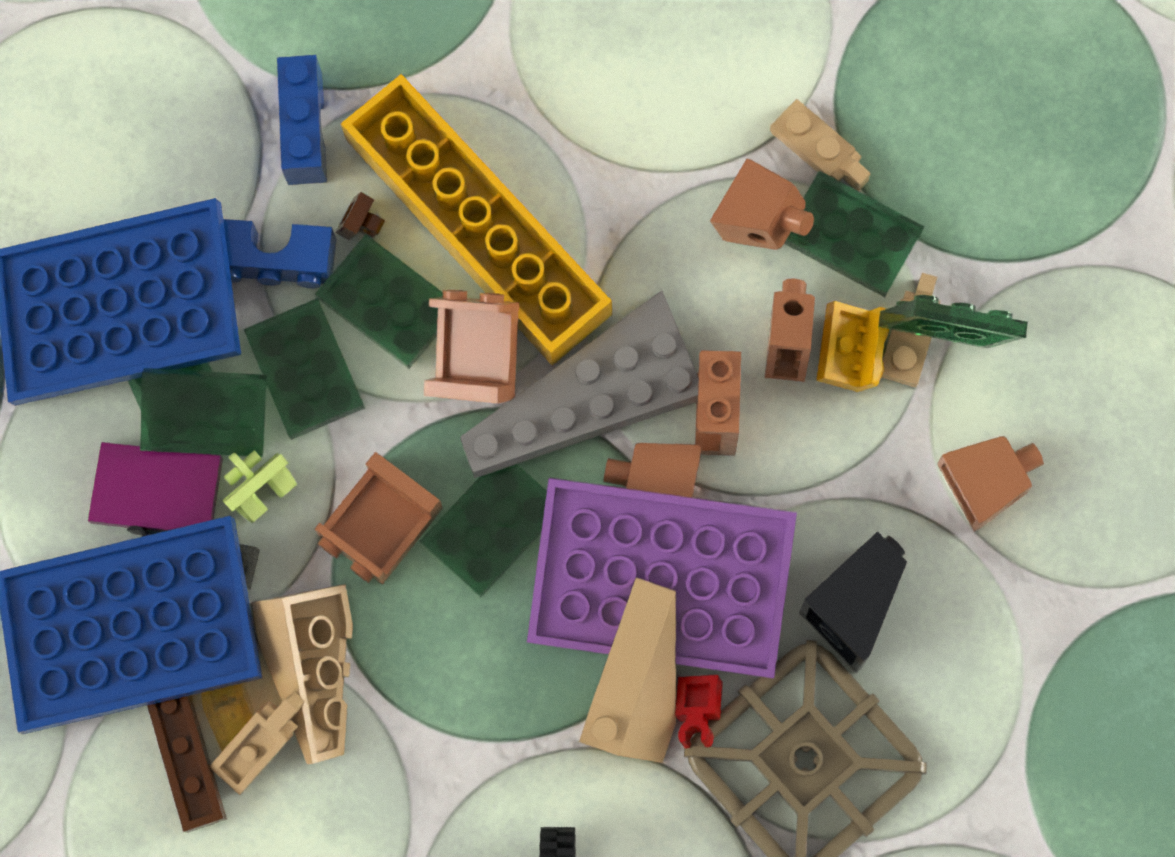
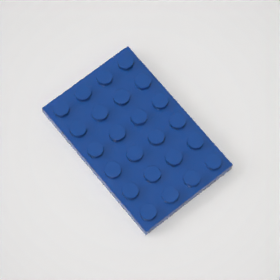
(116, 301)
(127, 625)

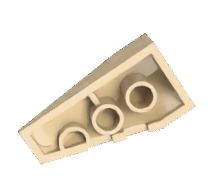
(306, 653)
(637, 688)

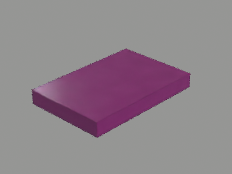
(153, 488)

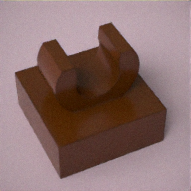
(359, 219)

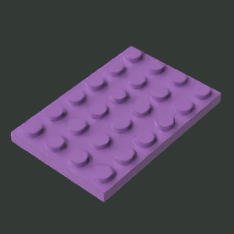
(716, 554)

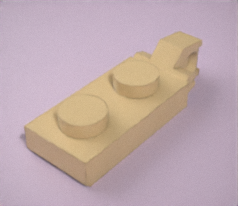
(819, 145)
(908, 351)
(257, 743)

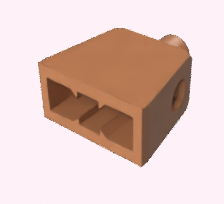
(761, 209)
(790, 332)
(657, 468)
(989, 477)

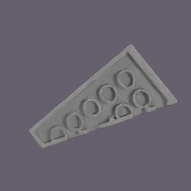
(610, 383)

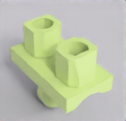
(243, 497)

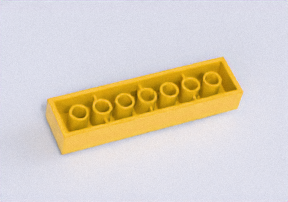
(476, 218)

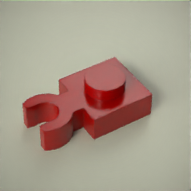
(697, 703)

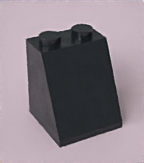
(856, 598)

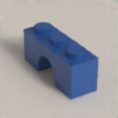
(300, 120)
(304, 260)

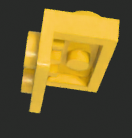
(851, 347)

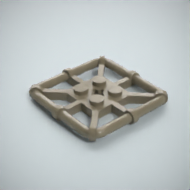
(807, 731)

